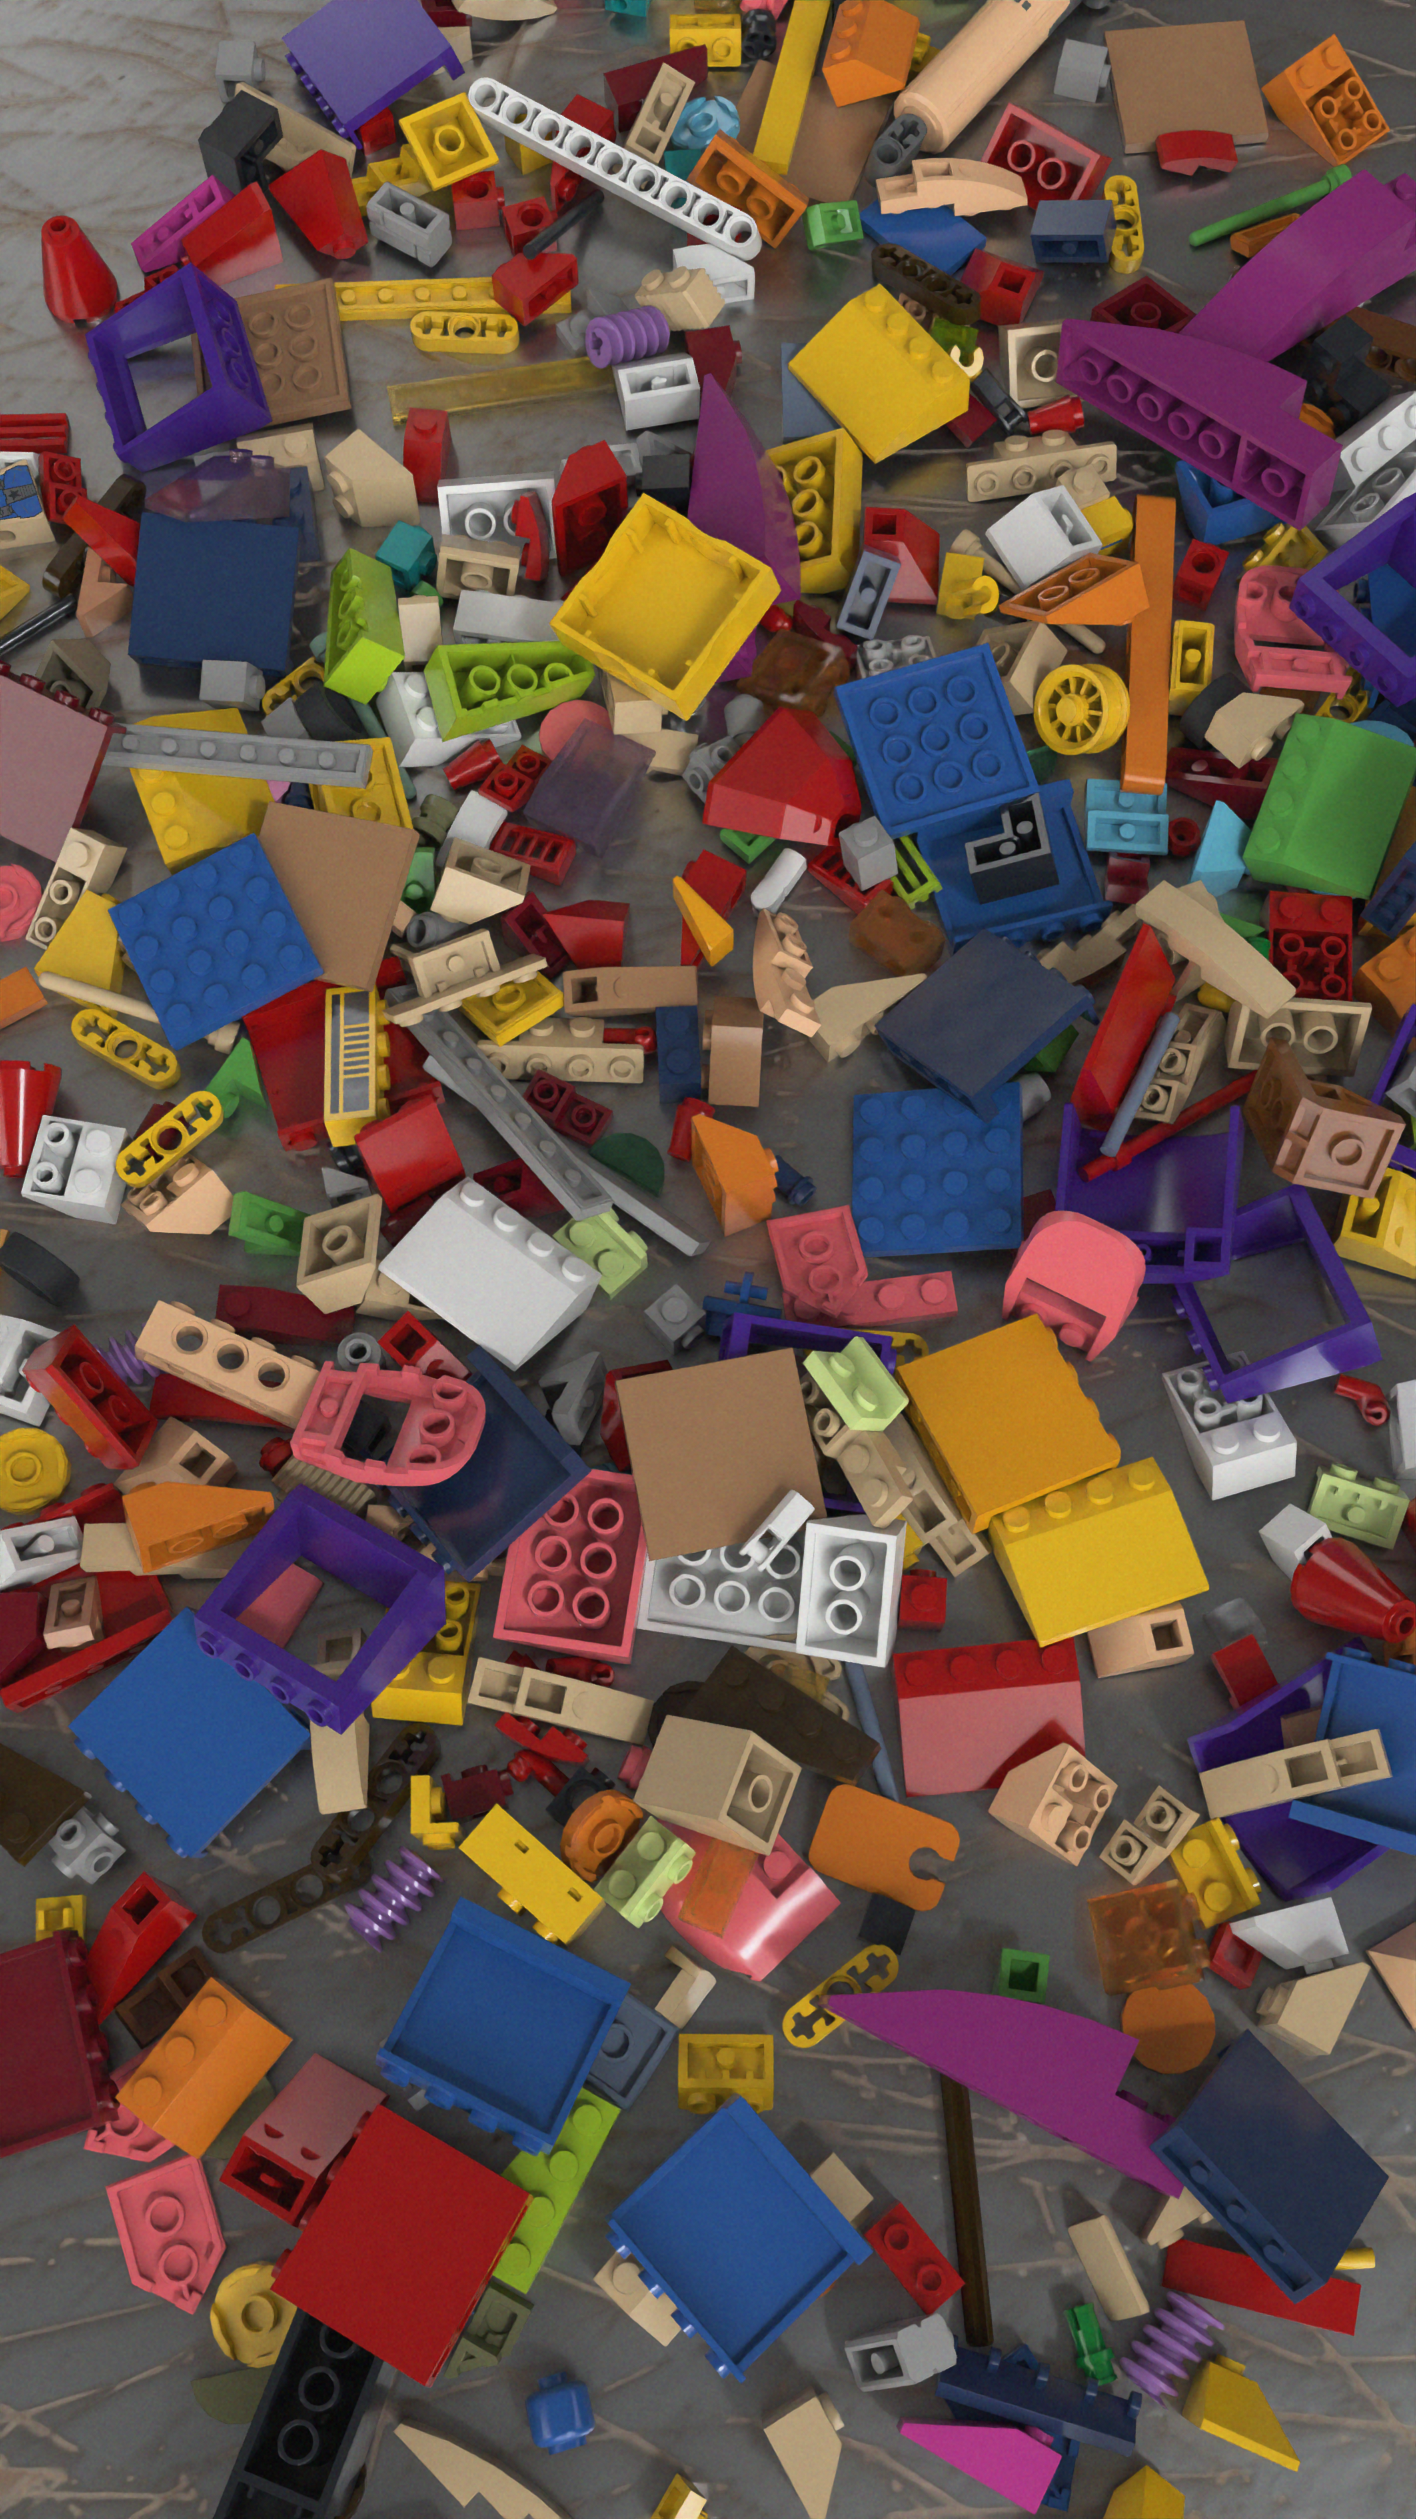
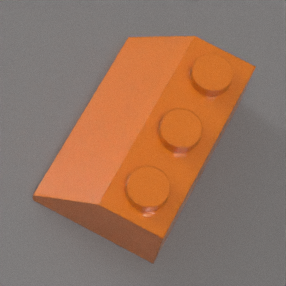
(869, 50)
(749, 183)
(733, 1173)
(204, 2068)

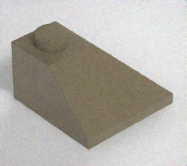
(76, 669)

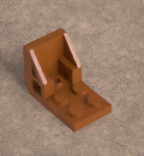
(1317, 1129)

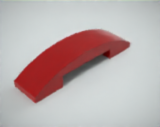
(188, 1402)
(1243, 2284)

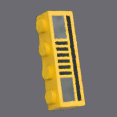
(354, 1062)

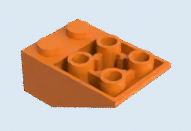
(1326, 103)

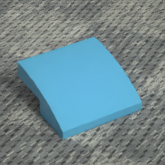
(1124, 820)

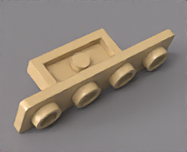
(301, 136)
(1034, 464)
(459, 971)
(568, 1051)

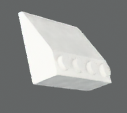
(491, 1273)
(725, 1595)

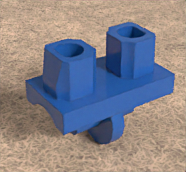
(720, 1309)

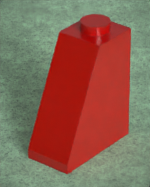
(323, 204)
(235, 239)

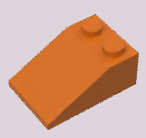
(1084, 592)
(1389, 983)
(187, 1519)

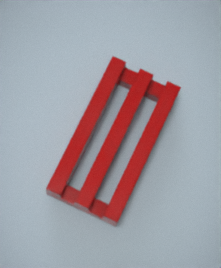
(30, 428)

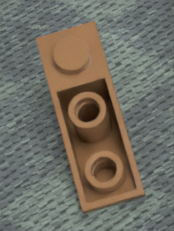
(628, 990)

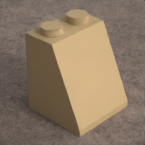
(718, 1782)

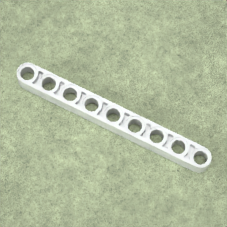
(606, 154)

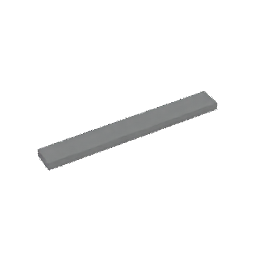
(240, 755)
(506, 1110)
(623, 1193)

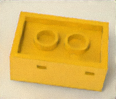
(384, 793)
(533, 1878)

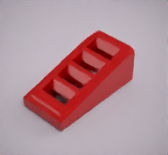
(549, 871)
(839, 886)

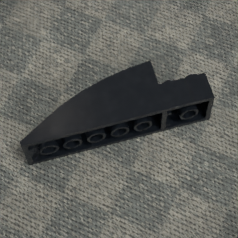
(308, 2428)

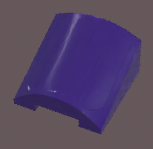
(1169, 1200)
(1287, 1853)

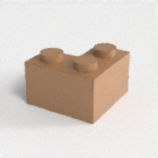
(735, 1040)

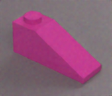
(162, 241)
(996, 2453)

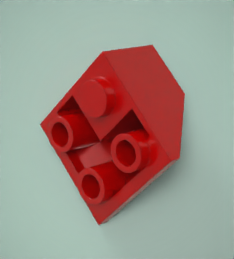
(1003, 286)
(915, 545)

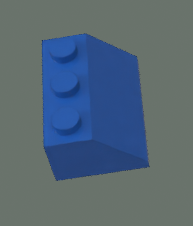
(1216, 511)

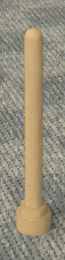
(968, 544)
(222, 1039)

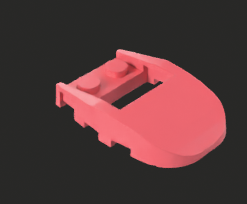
(1265, 615)
(1083, 1264)
(433, 1441)

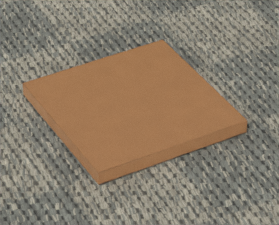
(1184, 82)
(830, 141)
(295, 350)
(342, 884)
(717, 1450)

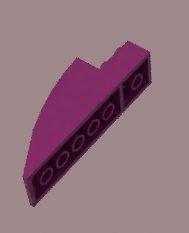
(1316, 269)
(1208, 408)
(742, 501)
(1030, 2061)

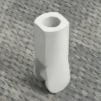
(778, 882)
(782, 1524)

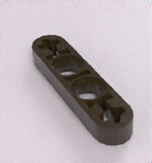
(956, 301)
(67, 567)
(382, 1805)
(291, 1906)

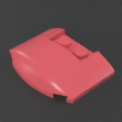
(772, 1917)

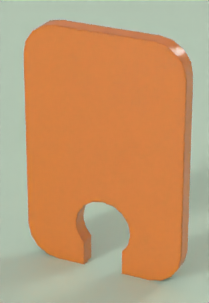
(871, 1841)

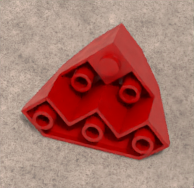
(787, 783)

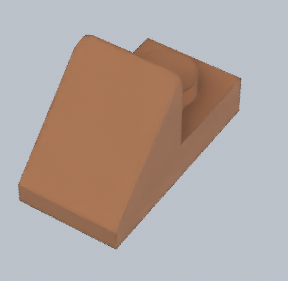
(100, 597)
(74, 1615)

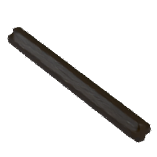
(967, 2213)

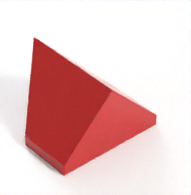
(592, 932)

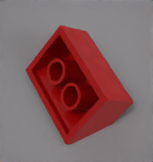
(1046, 157)
(587, 506)
(91, 1399)

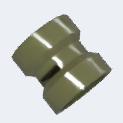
(434, 821)

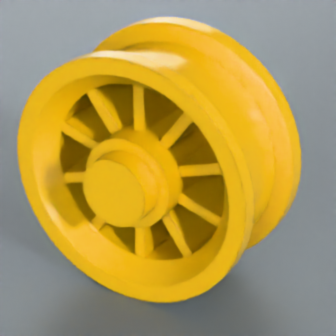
(1081, 709)

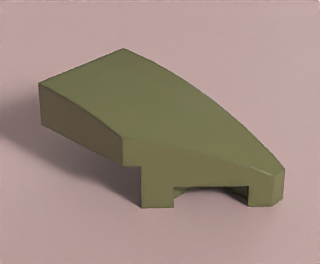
(491, 2331)

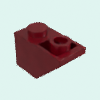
(20, 1631)

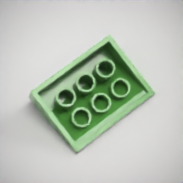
(1331, 808)

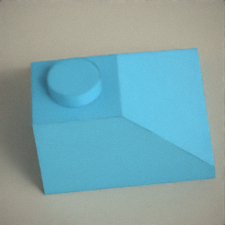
(1221, 851)

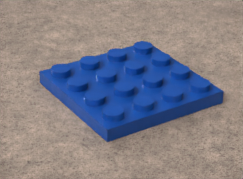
(936, 741)
(215, 942)
(937, 1173)

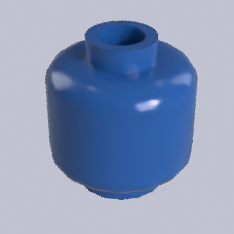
(560, 2413)

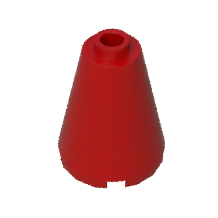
(74, 273)
(24, 1099)
(1351, 1593)

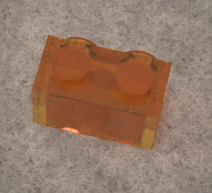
(896, 936)

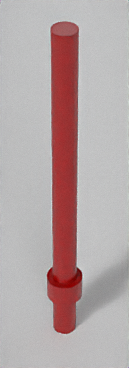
(1164, 1130)

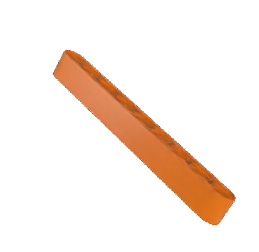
(1149, 648)

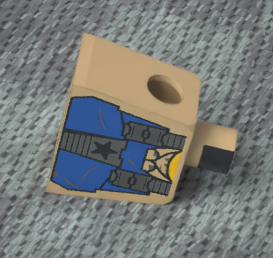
(21, 509)

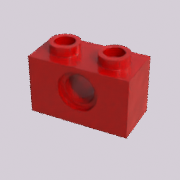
(912, 2257)

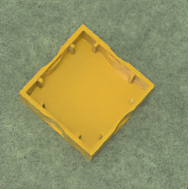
(665, 607)

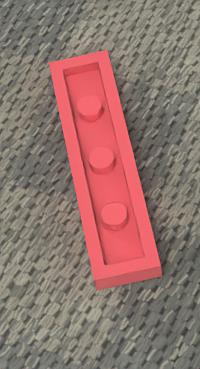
(884, 1303)

